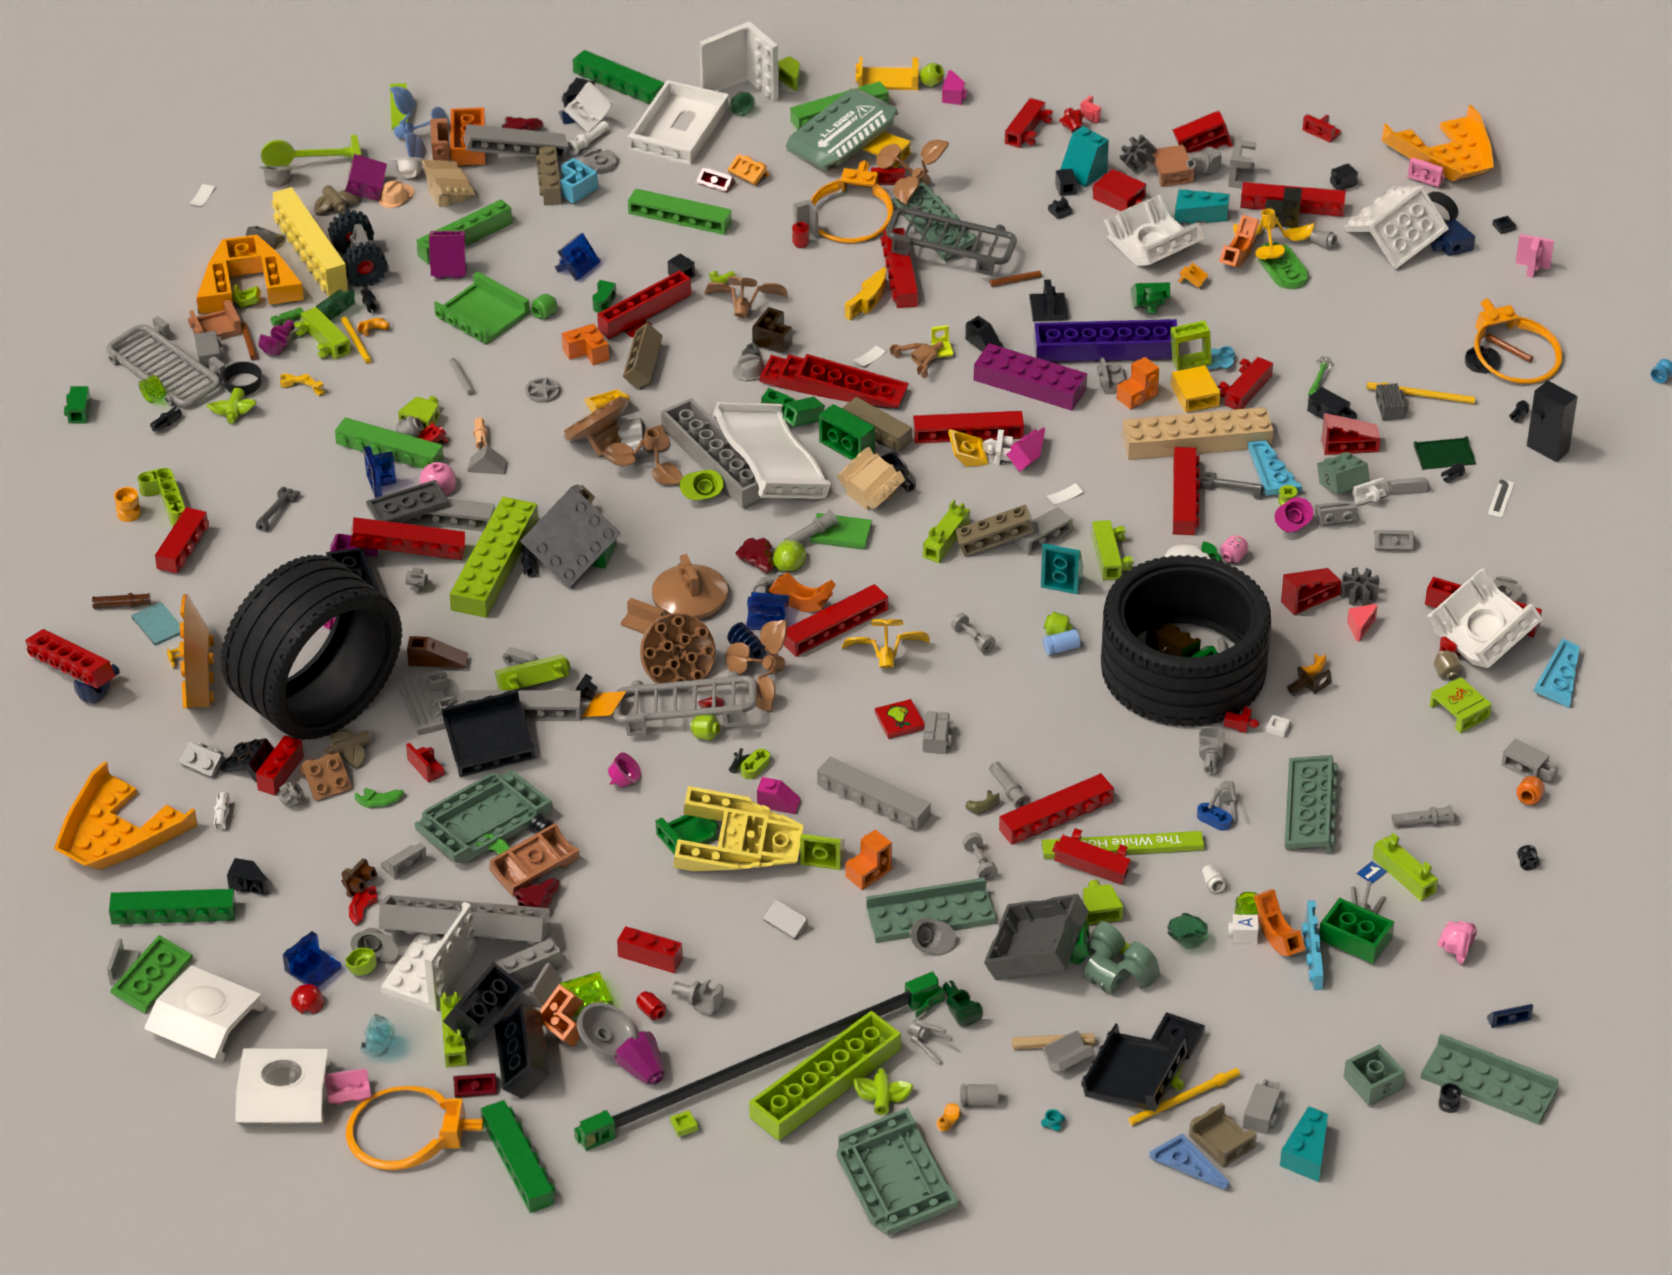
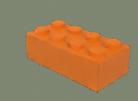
(459, 119)

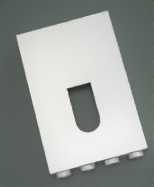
(654, 131)

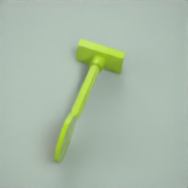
(281, 153)

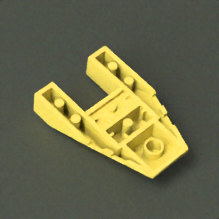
(748, 835)

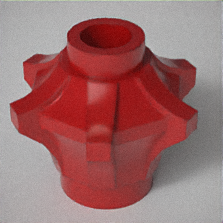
(1072, 119)

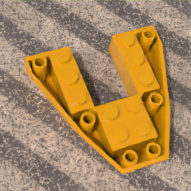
(241, 257)

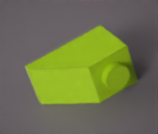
(789, 72)

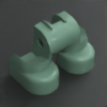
(1101, 969)

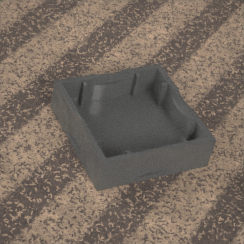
(1036, 937)

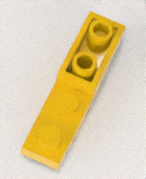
(869, 297)

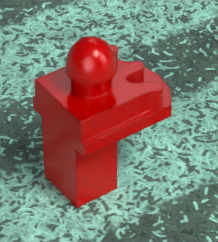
(1240, 722)

